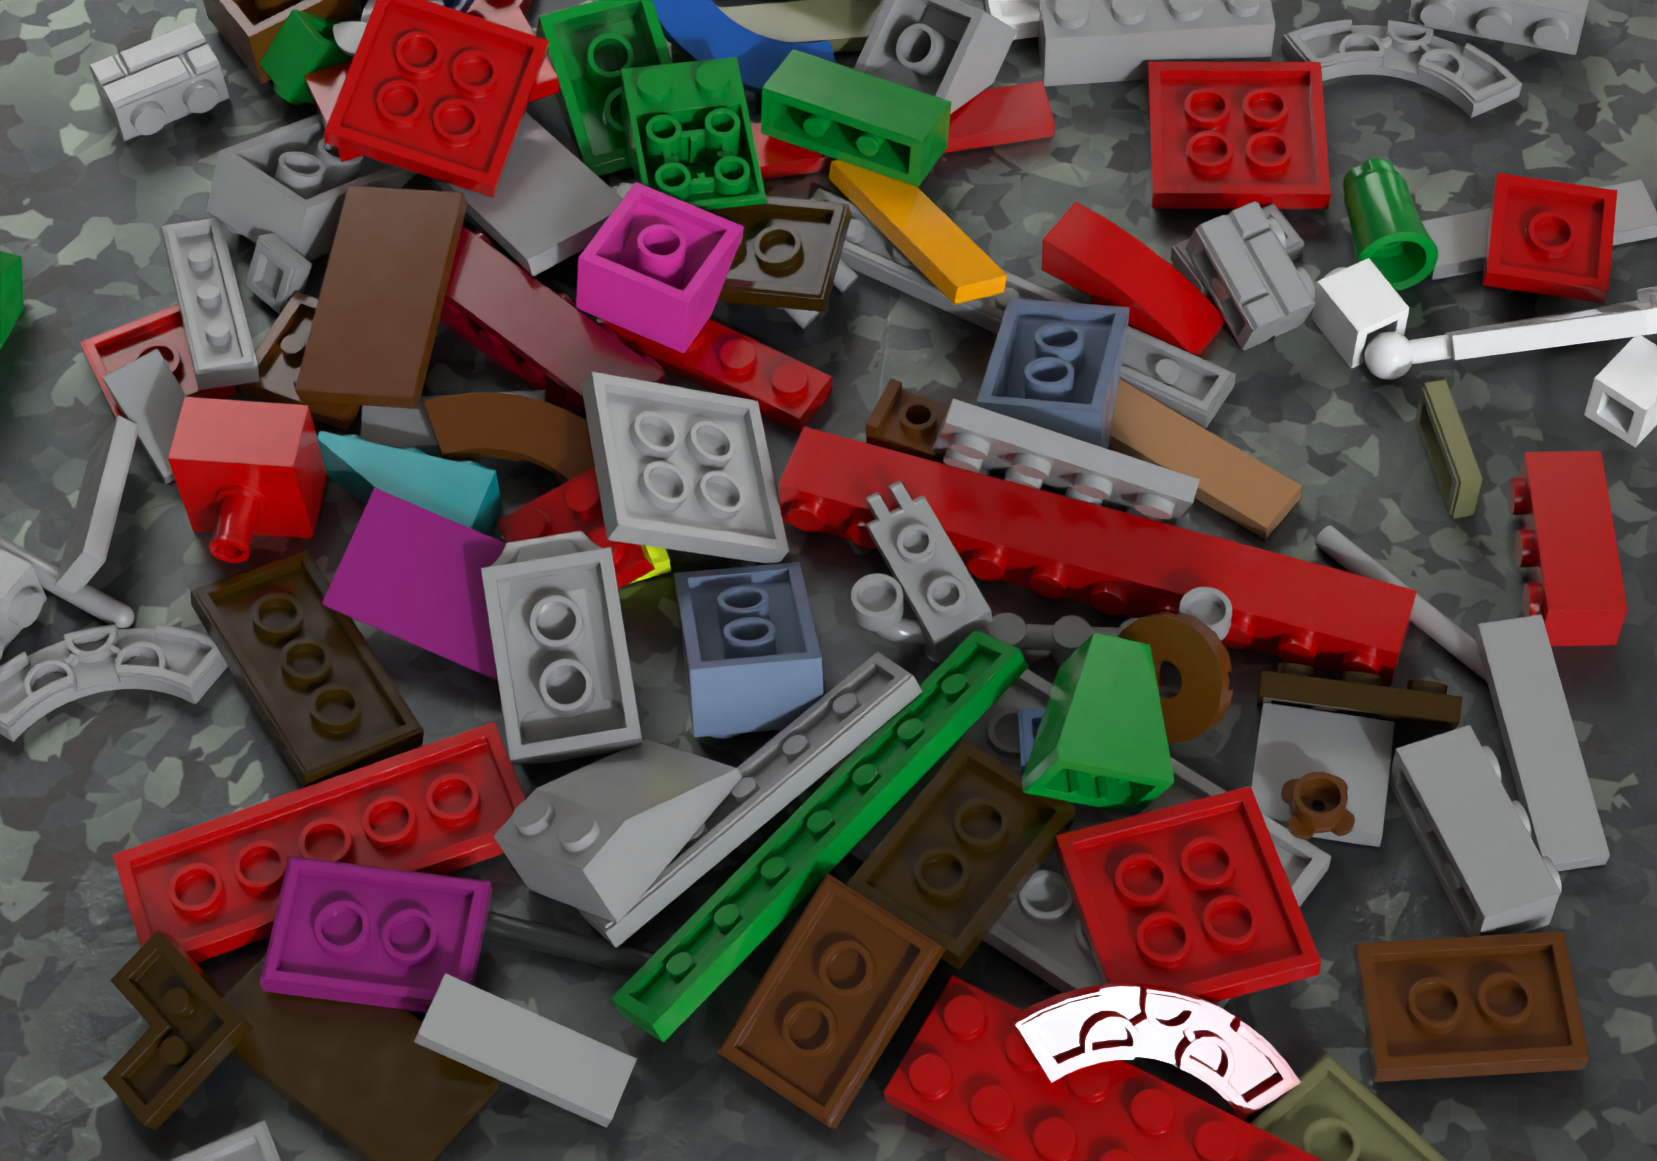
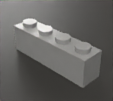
(1119, 37)

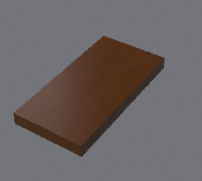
(381, 297)

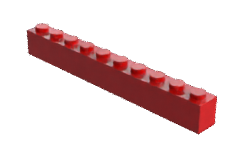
(1106, 555)

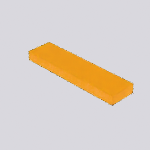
(921, 233)

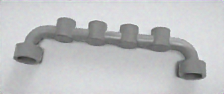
(879, 608)

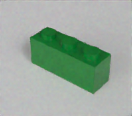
(855, 117)

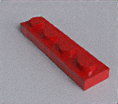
(741, 369)

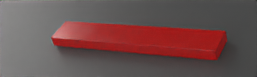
(986, 120)

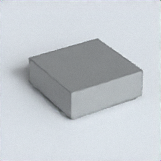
(276, 271)

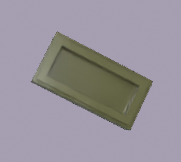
(1448, 449)

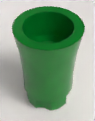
(1387, 224)

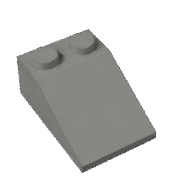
(292, 186)
(613, 825)

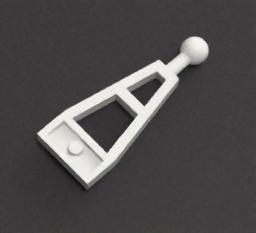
(1392, 354)

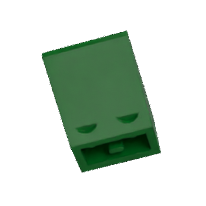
(692, 133)

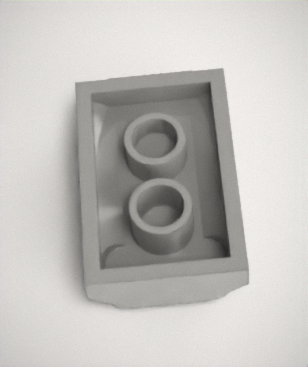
(560, 650)

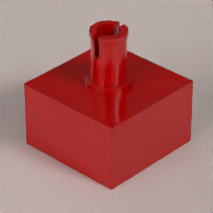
(248, 472)

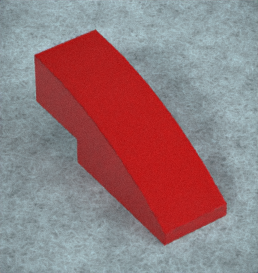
(1126, 273)

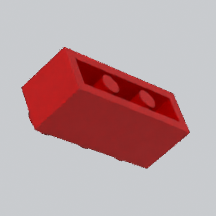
(1568, 547)

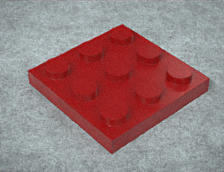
(437, 93)
(1237, 135)
(1189, 899)

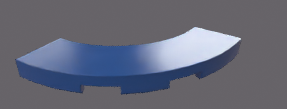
(707, 33)

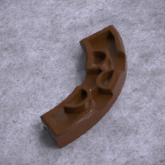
(511, 430)

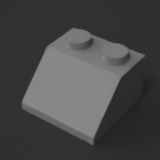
(936, 48)

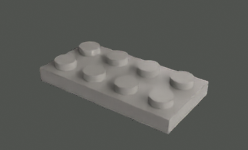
(1052, 461)

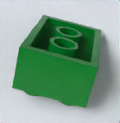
(587, 53)

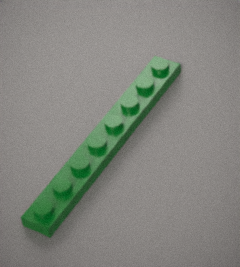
(817, 836)

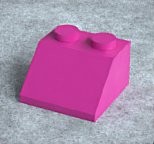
(657, 267)

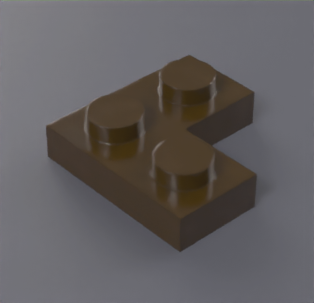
(188, 1032)

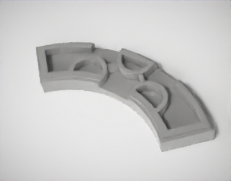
(1409, 53)
(105, 660)

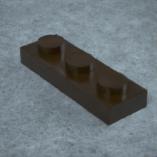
(1361, 695)

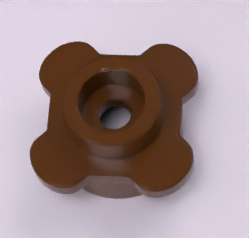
(1317, 789)

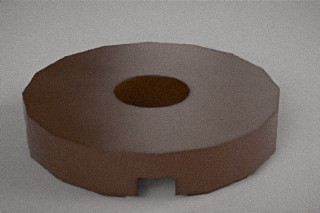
(1202, 667)

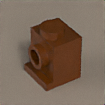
(906, 422)

